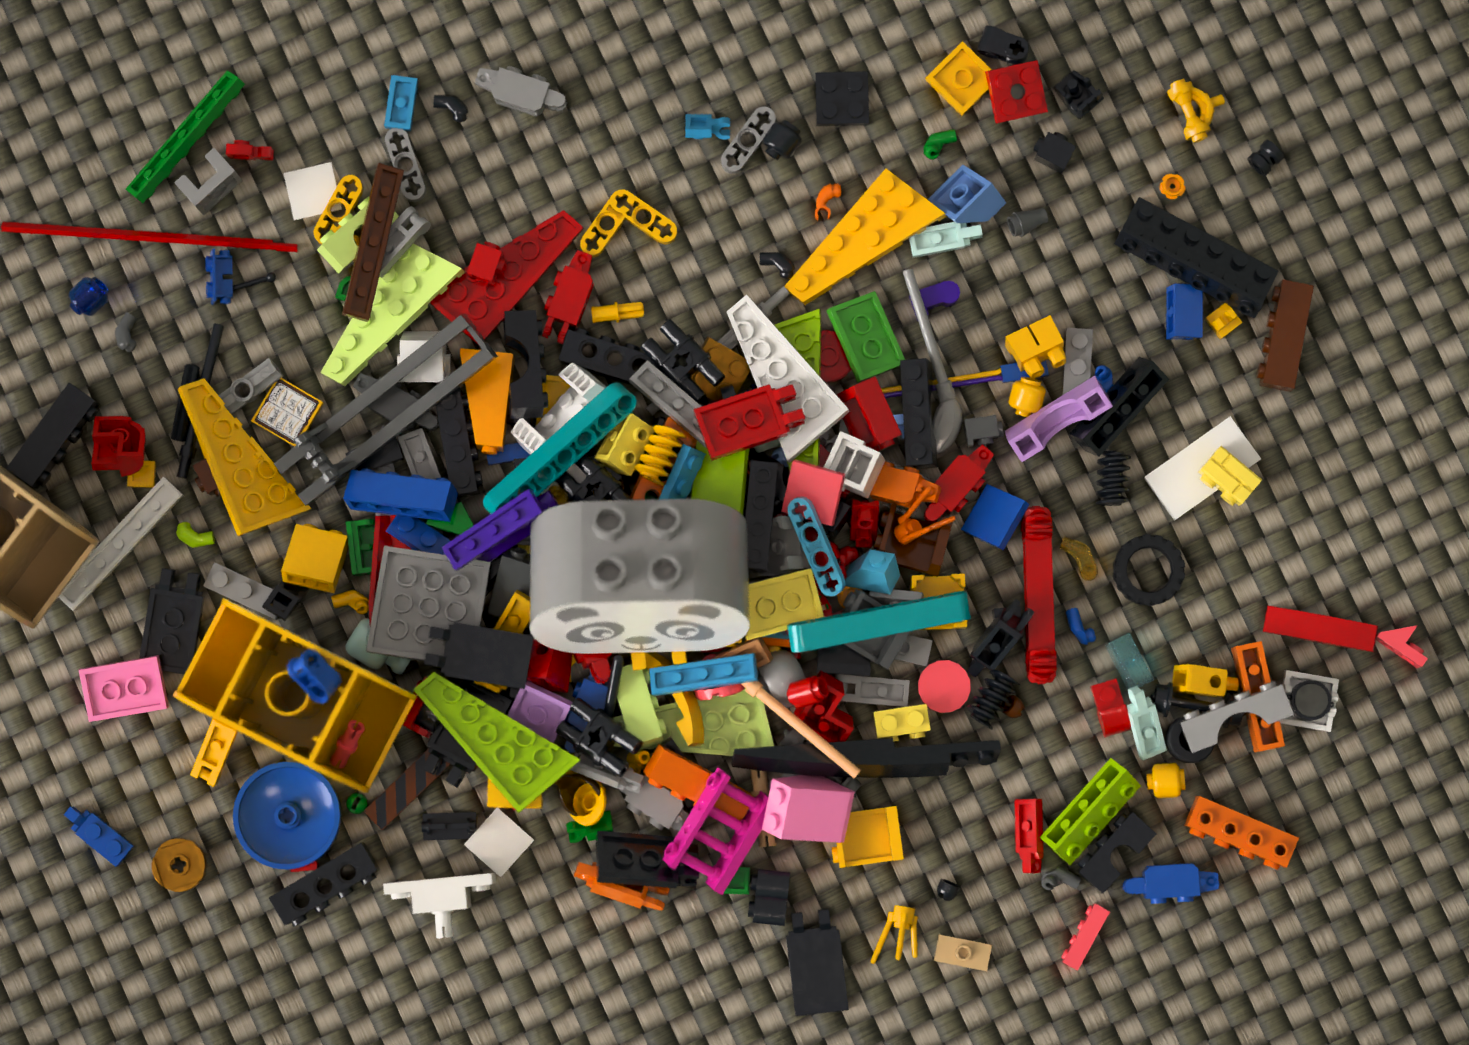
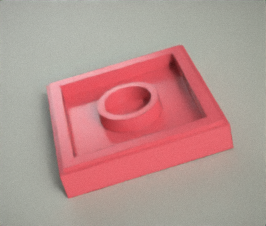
(818, 485)

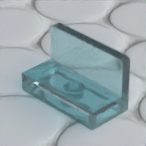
(1129, 661)

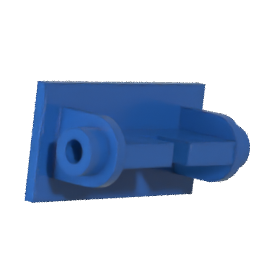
(218, 287)

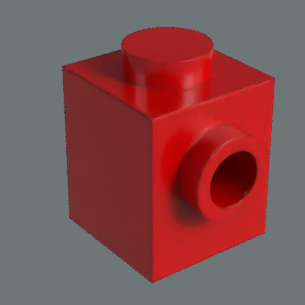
(486, 263)

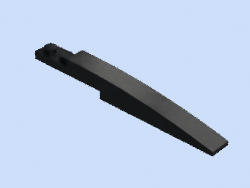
(873, 757)

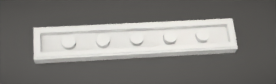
(120, 542)

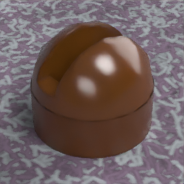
(1013, 708)

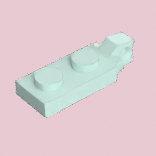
(943, 238)
(1145, 724)

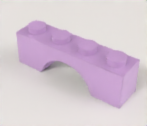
(1078, 404)

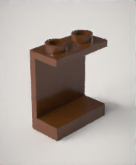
(921, 554)

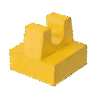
(1223, 320)

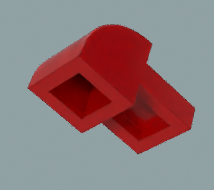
(1111, 708)

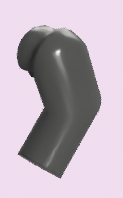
(123, 334)

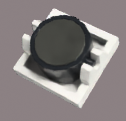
(1311, 700)

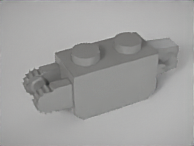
(520, 91)
(658, 804)

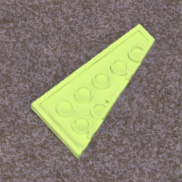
(397, 302)

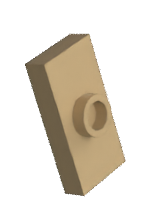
(962, 952)

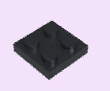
(842, 98)

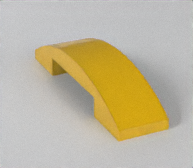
(692, 723)

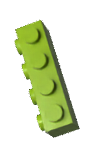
(1090, 811)

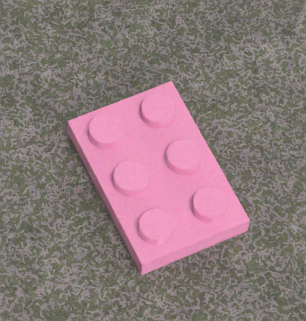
(123, 688)

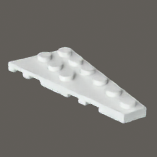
(780, 365)

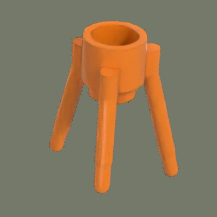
(911, 528)

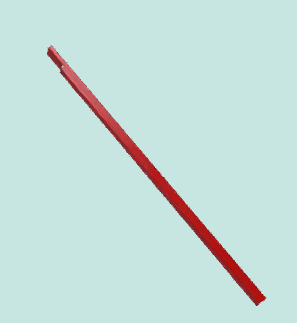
(133, 235)

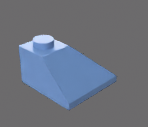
(968, 197)

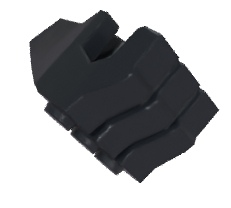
(1078, 94)

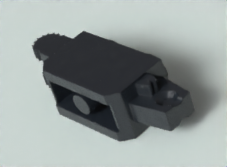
(998, 639)

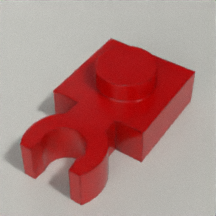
(244, 151)

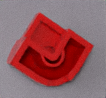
(118, 444)

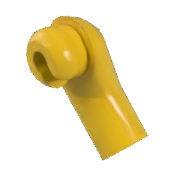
(353, 599)

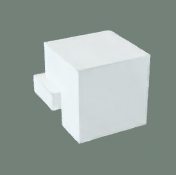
(434, 368)
(857, 462)

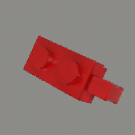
(1028, 832)

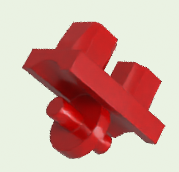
(864, 522)

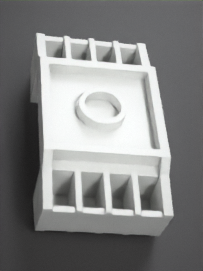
(582, 390)

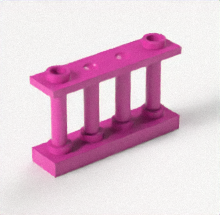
(732, 852)

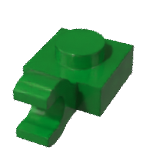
(578, 831)

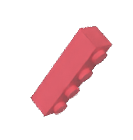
(1085, 937)

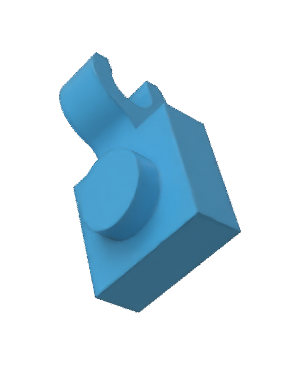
(703, 126)

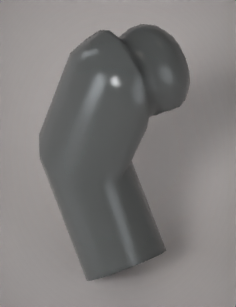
(1059, 876)

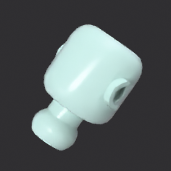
(357, 646)

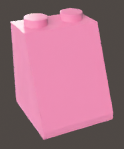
(808, 809)

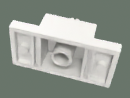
(440, 896)

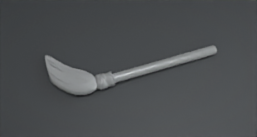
(948, 414)

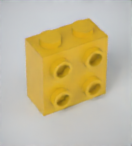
(315, 558)

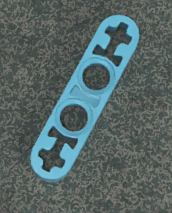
(812, 547)

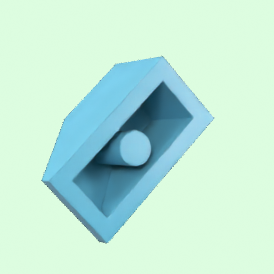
(874, 572)

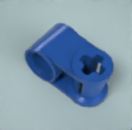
(316, 676)

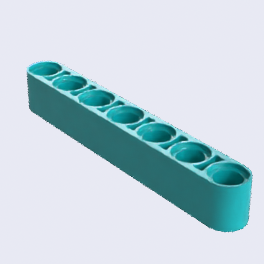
(564, 446)
(878, 621)

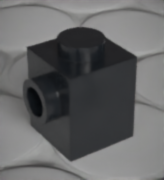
(1054, 151)

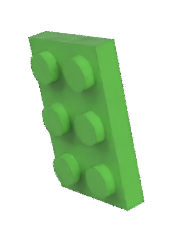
(866, 336)

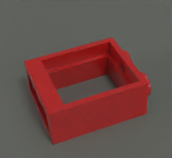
(869, 415)

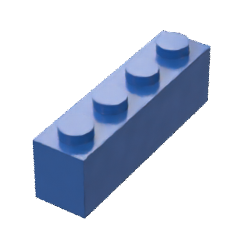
(401, 495)

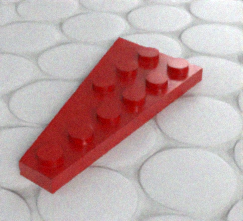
(526, 263)

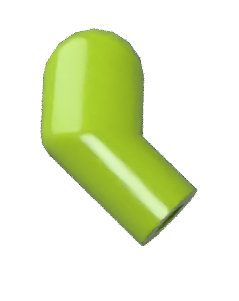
(192, 538)

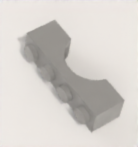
(1203, 728)

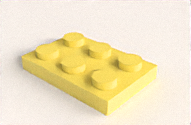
(782, 602)

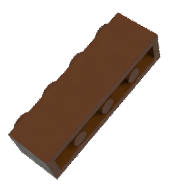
(1285, 336)

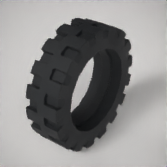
(1176, 564)

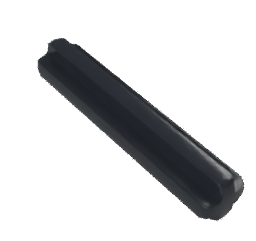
(181, 419)

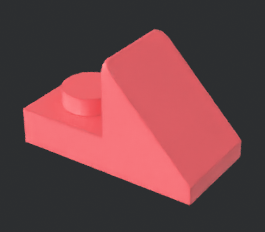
(1396, 642)

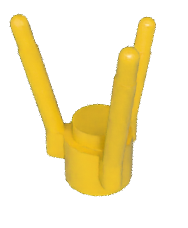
(903, 918)

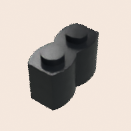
(770, 897)

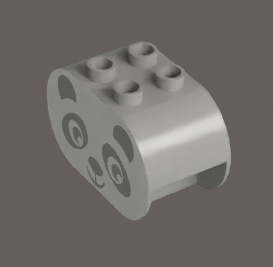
(639, 576)

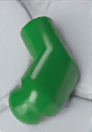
(936, 141)

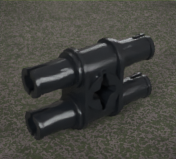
(688, 349)
(596, 477)
(588, 741)

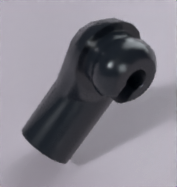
(452, 103)
(780, 260)

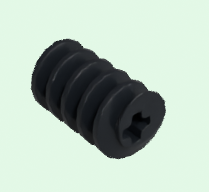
(1113, 478)
(992, 698)

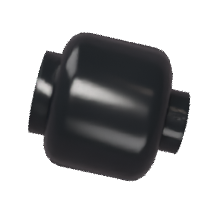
(782, 140)

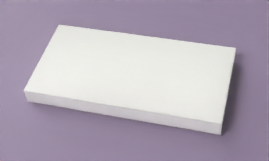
(1178, 480)

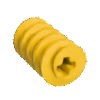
(659, 453)

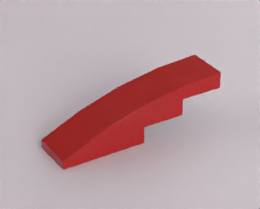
(1320, 628)

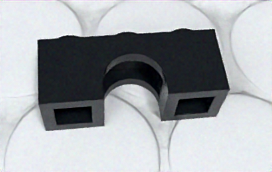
(1098, 867)

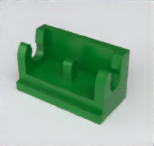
(360, 544)

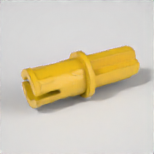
(617, 312)

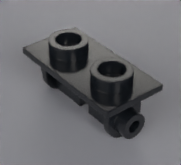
(449, 826)

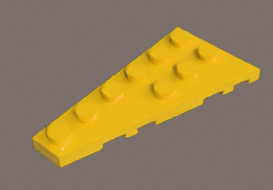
(871, 229)
(242, 470)

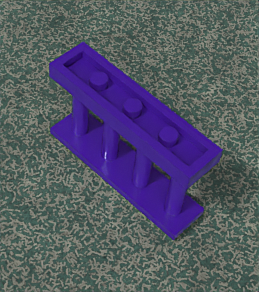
(498, 530)

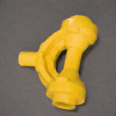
(1183, 93)

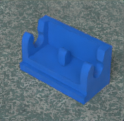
(1184, 312)

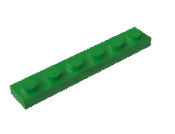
(185, 136)

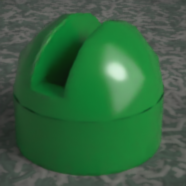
(362, 805)

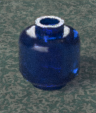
(88, 296)

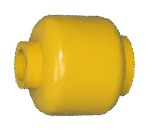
(1027, 396)
(1166, 780)

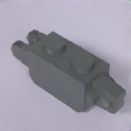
(395, 402)

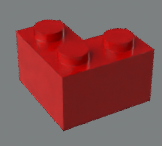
(824, 717)

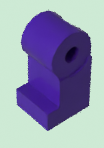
(940, 294)

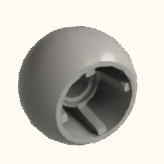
(779, 674)

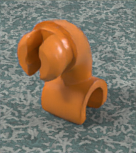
(826, 193)

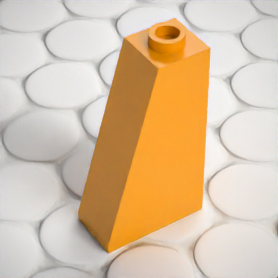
(489, 400)

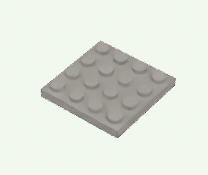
(420, 593)

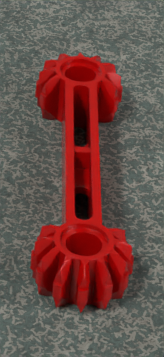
(1038, 594)

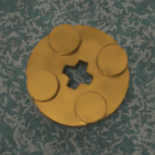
(166, 857)

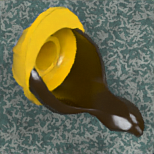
(582, 798)

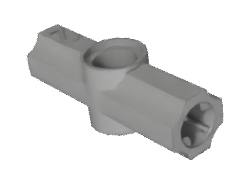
(258, 380)

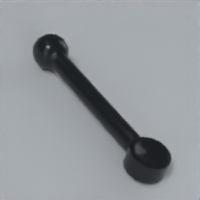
(270, 277)

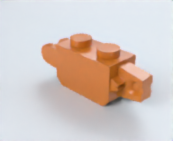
(902, 486)
(629, 894)

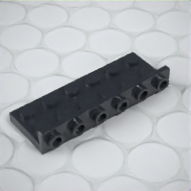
(1196, 257)

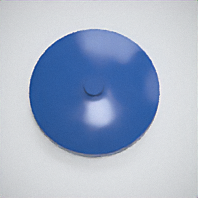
(287, 815)

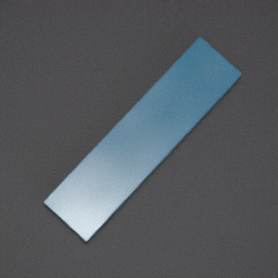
(703, 674)

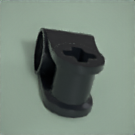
(999, 45)

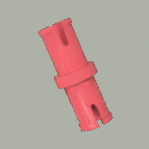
(347, 744)

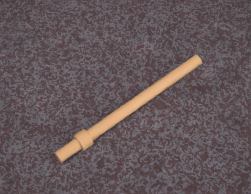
(756, 689)

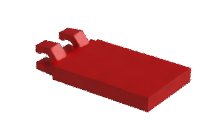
(747, 420)

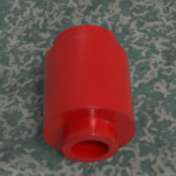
(807, 691)

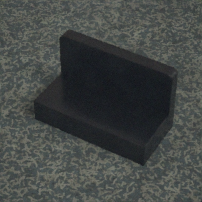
(842, 661)

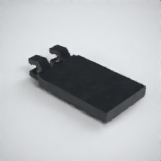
(173, 622)
(483, 654)
(444, 745)
(639, 861)
(816, 966)

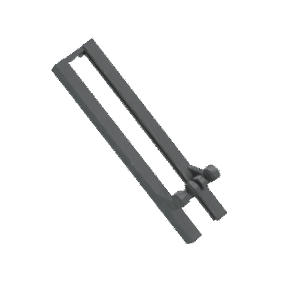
(308, 442)

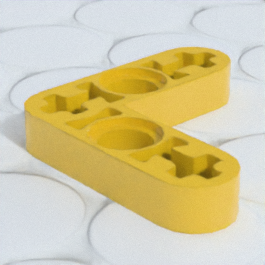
(353, 196)
(619, 216)

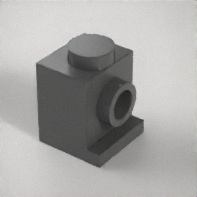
(982, 430)

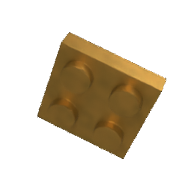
(729, 363)

